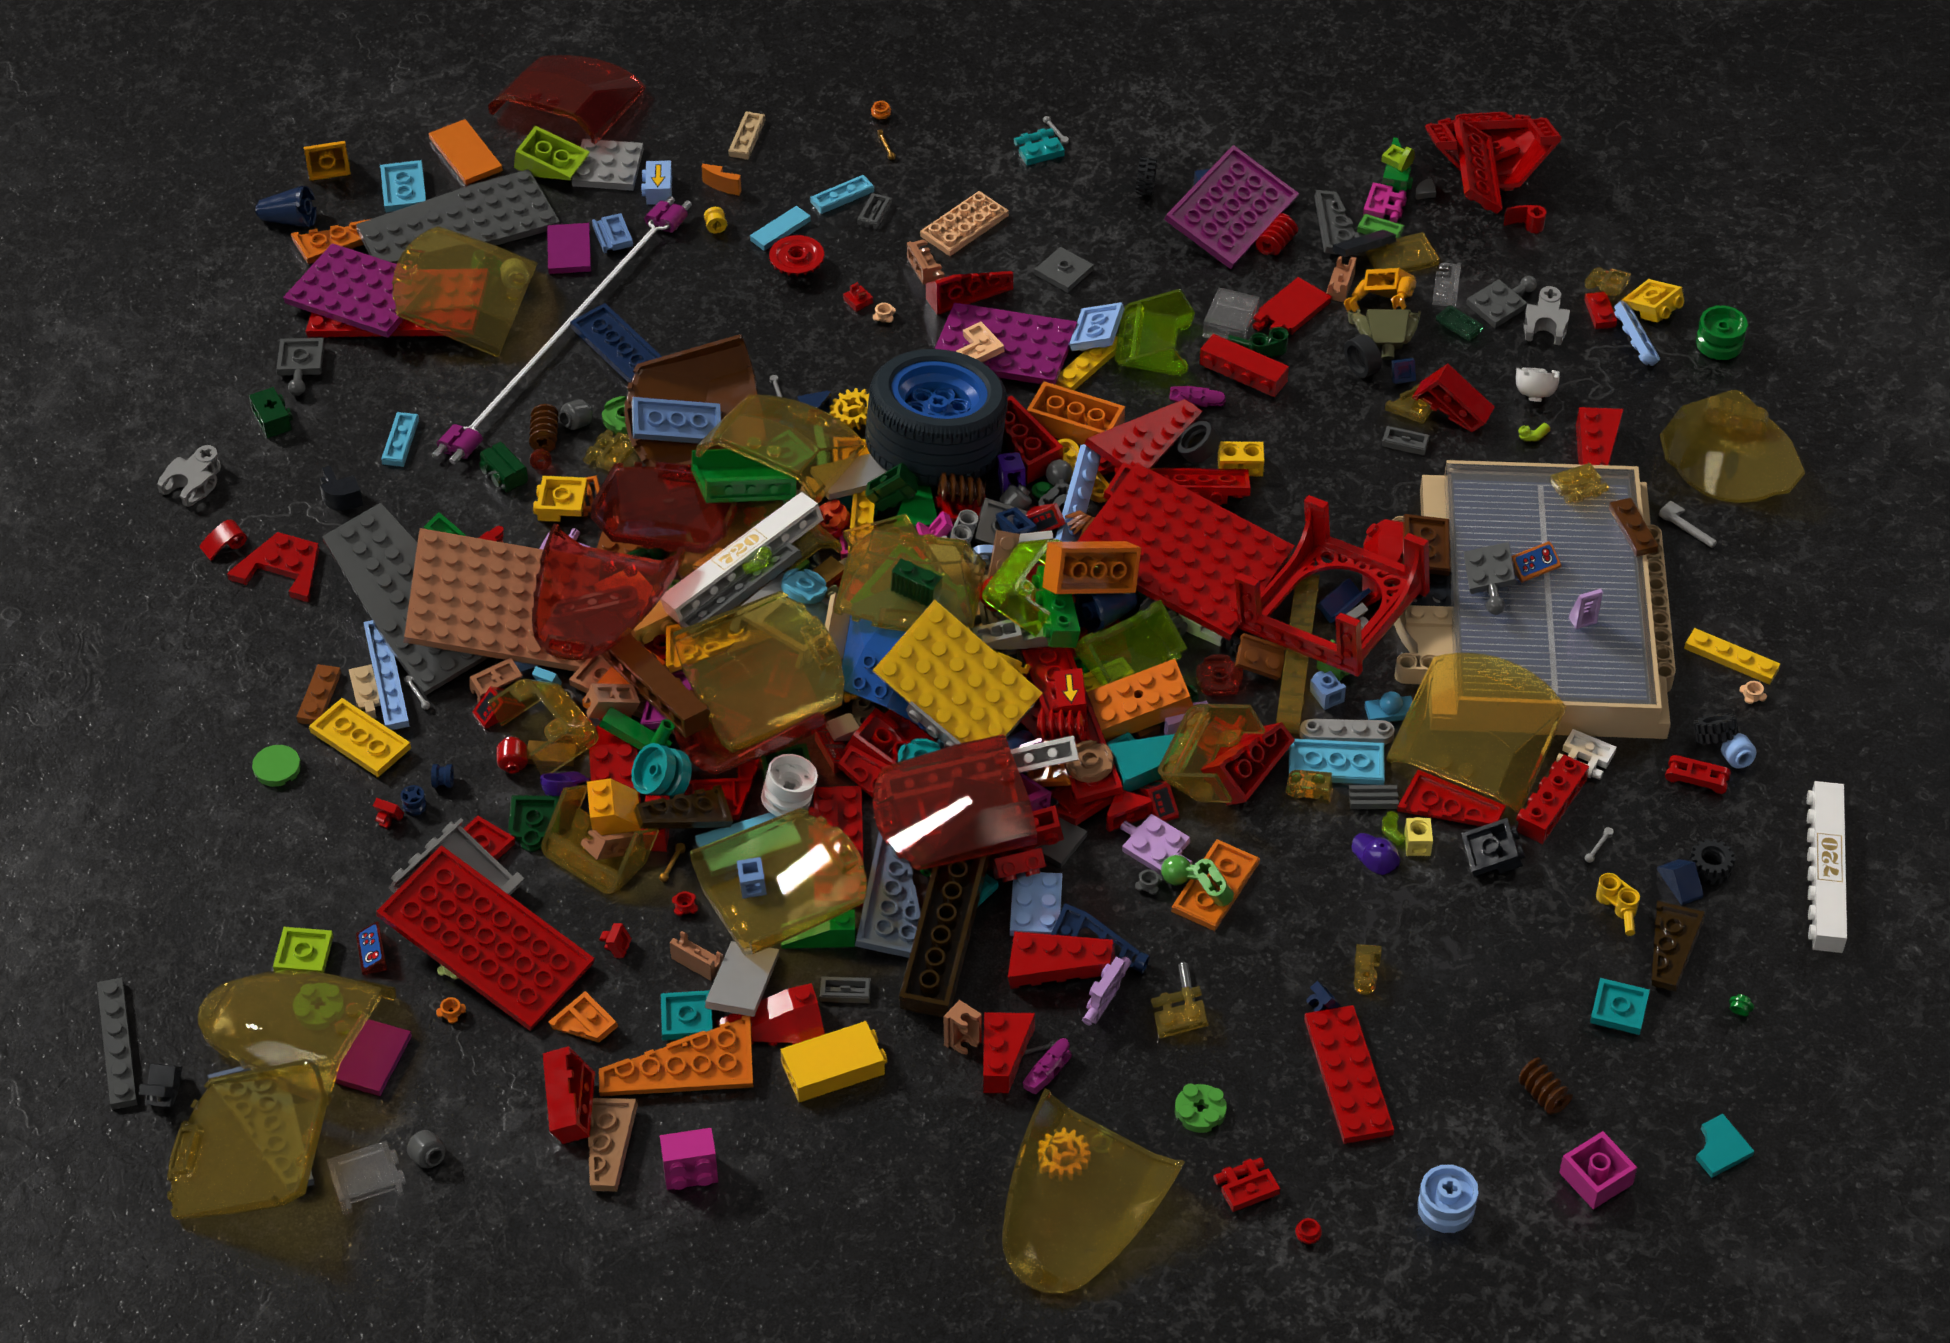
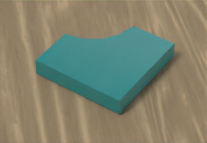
(1723, 1146)

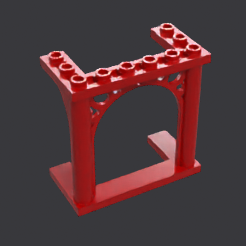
(1352, 642)

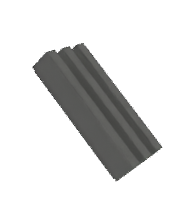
(871, 221)
(1406, 442)
(1373, 793)
(844, 993)

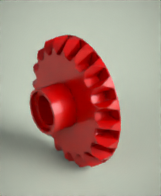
(796, 255)

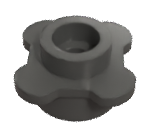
(1148, 876)

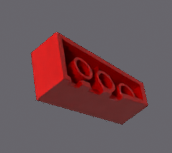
(1597, 434)

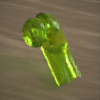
(759, 562)
(1389, 828)

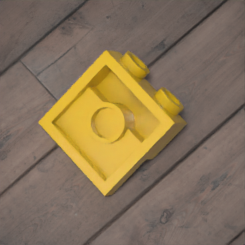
(1655, 300)
(560, 497)

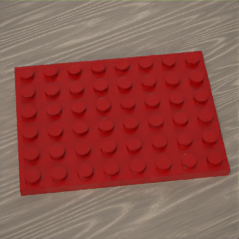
(1187, 547)

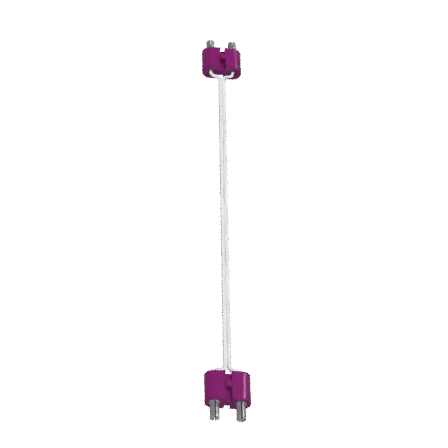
(462, 442)

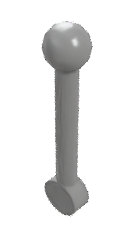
(1064, 140)
(774, 380)
(424, 704)
(1608, 832)

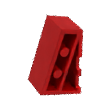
(1455, 397)
(1004, 1046)
(568, 1094)

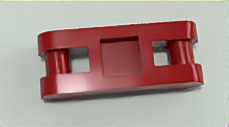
(1698, 773)

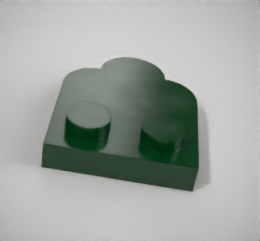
(530, 819)

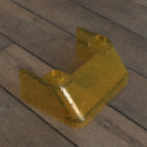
(566, 735)
(1197, 744)
(564, 847)

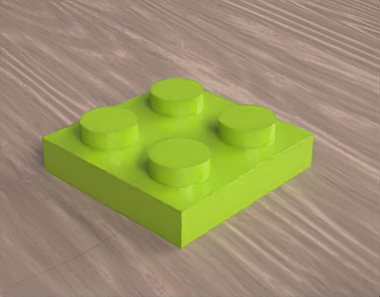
(303, 949)

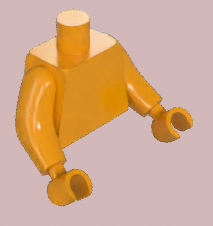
(1389, 283)

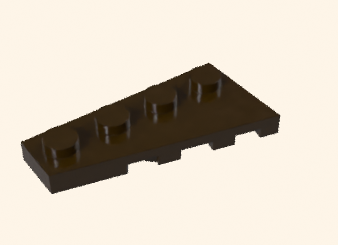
(695, 810)
(1673, 942)

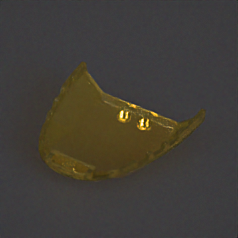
(289, 1018)
(1077, 1198)

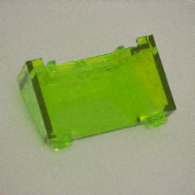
(1131, 645)

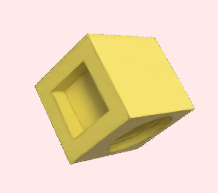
(1418, 836)

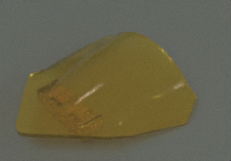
(1731, 449)

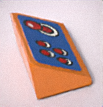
(1535, 562)

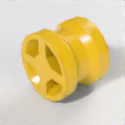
(715, 220)

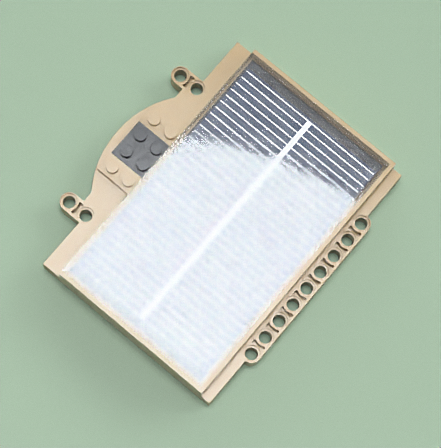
(1605, 673)

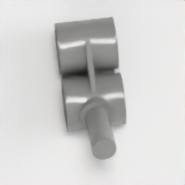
(965, 526)

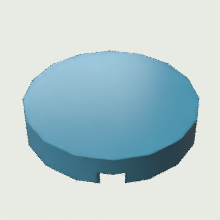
(804, 586)

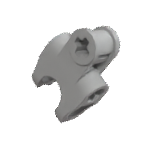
(1547, 316)
(194, 474)

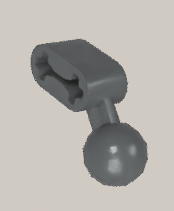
(1059, 475)

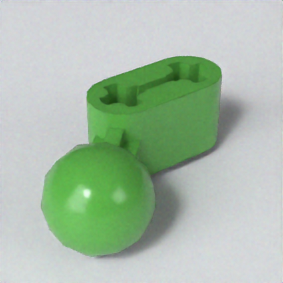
(1178, 870)

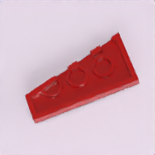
(1446, 801)

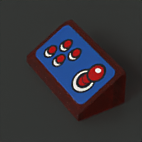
(371, 949)

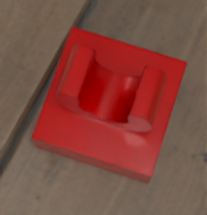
(857, 297)
(387, 812)
(616, 940)

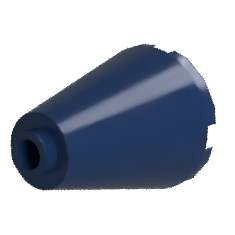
(289, 207)
(1102, 609)

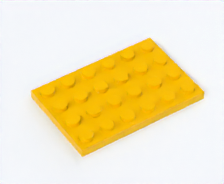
(956, 677)

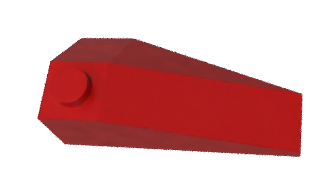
(1385, 540)
(784, 1017)

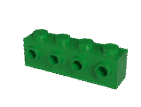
(1062, 625)

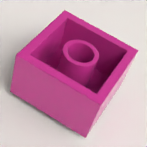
(689, 1159)
(1598, 1170)

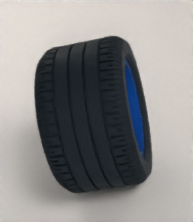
(936, 415)

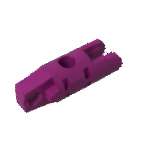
(1197, 395)
(1048, 1066)

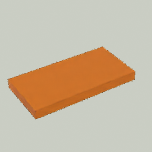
(465, 152)
(1235, 867)

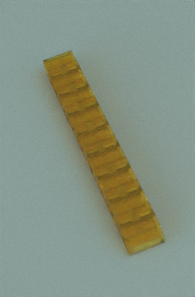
(1296, 663)

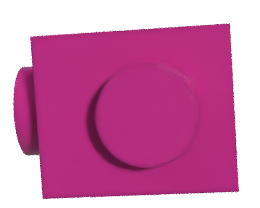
(939, 527)

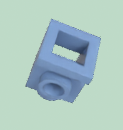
(1327, 689)
(751, 877)

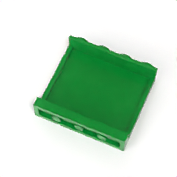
(736, 478)

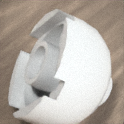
(1537, 382)

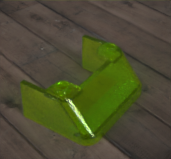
(1013, 593)

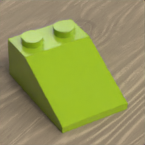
(549, 155)

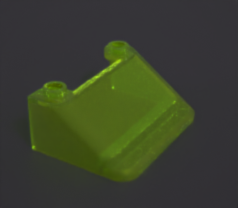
(1150, 333)

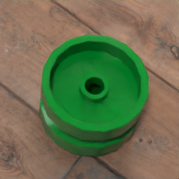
(1721, 332)

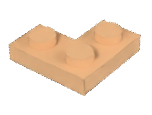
(982, 343)

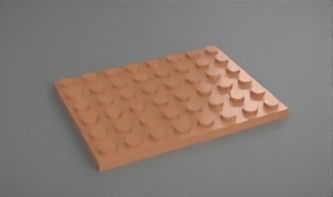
(476, 599)

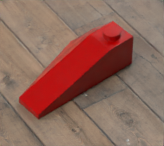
(966, 289)
(879, 738)

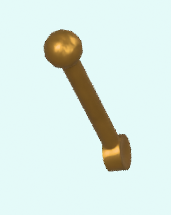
(891, 156)
(680, 848)

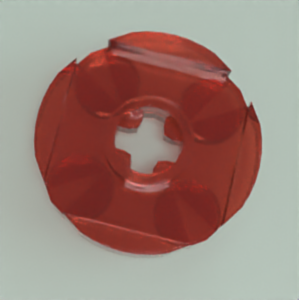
(1219, 686)

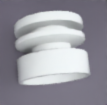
(788, 784)

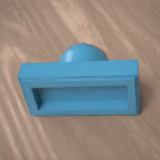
(1388, 708)

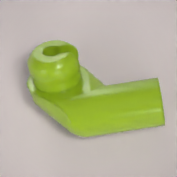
(1533, 435)

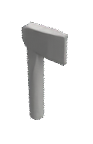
(1671, 513)

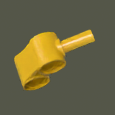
(1616, 892)

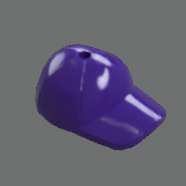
(555, 782)
(1376, 853)

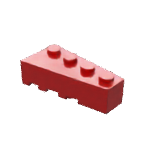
(1030, 439)
(1250, 761)
(1056, 958)

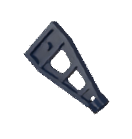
(1073, 920)

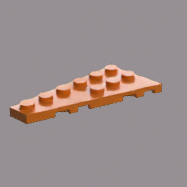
(693, 1063)

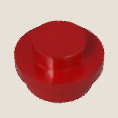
(1308, 1231)

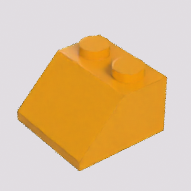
(327, 160)
(612, 807)

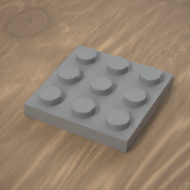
(609, 165)

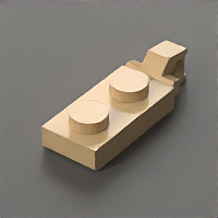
(365, 689)

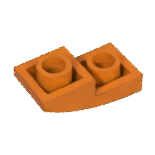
(717, 179)

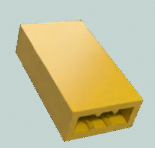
(833, 1061)

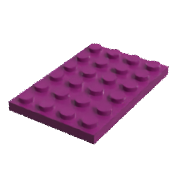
(1231, 206)
(349, 290)
(1032, 343)

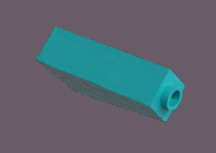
(1139, 760)

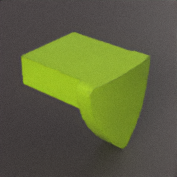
(1399, 157)

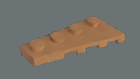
(609, 1140)

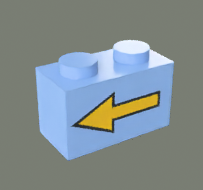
(657, 181)

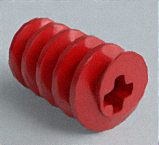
(1277, 235)
(1062, 724)

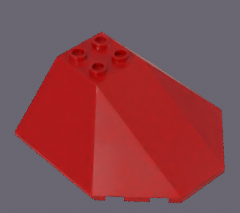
(1534, 137)

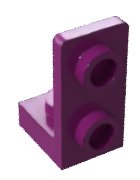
(1037, 794)

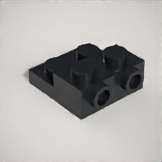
(1493, 848)

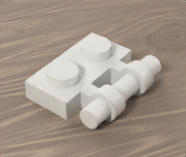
(1589, 749)

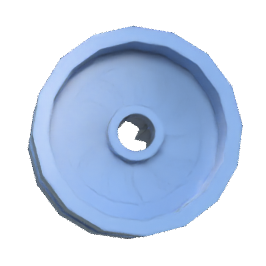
(1447, 1198)

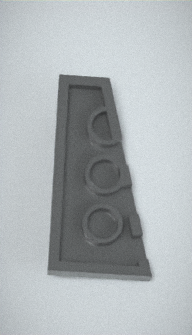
(1333, 222)

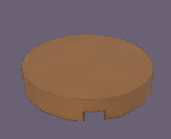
(1094, 763)

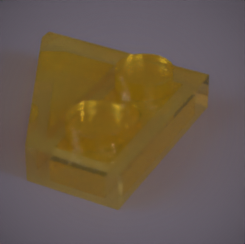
(1408, 407)

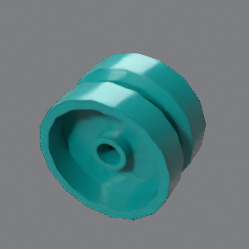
(661, 771)

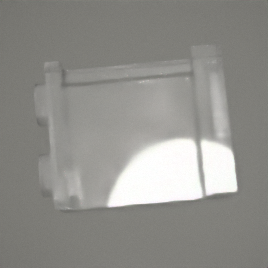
(1230, 314)
(365, 1174)

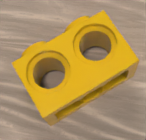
(1242, 456)

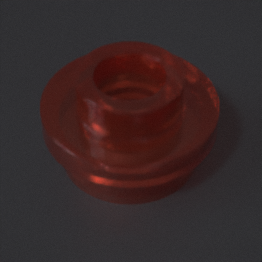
(540, 454)

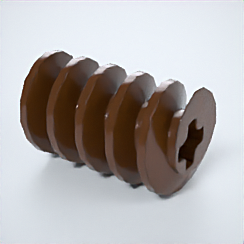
(543, 427)
(961, 488)
(1543, 1088)

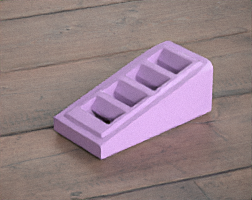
(1586, 609)

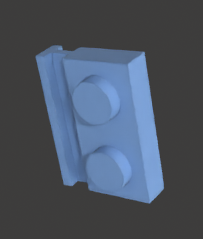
(612, 233)

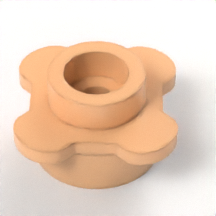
(884, 312)
(1753, 692)

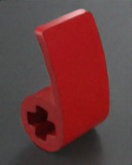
(1532, 215)
(225, 533)

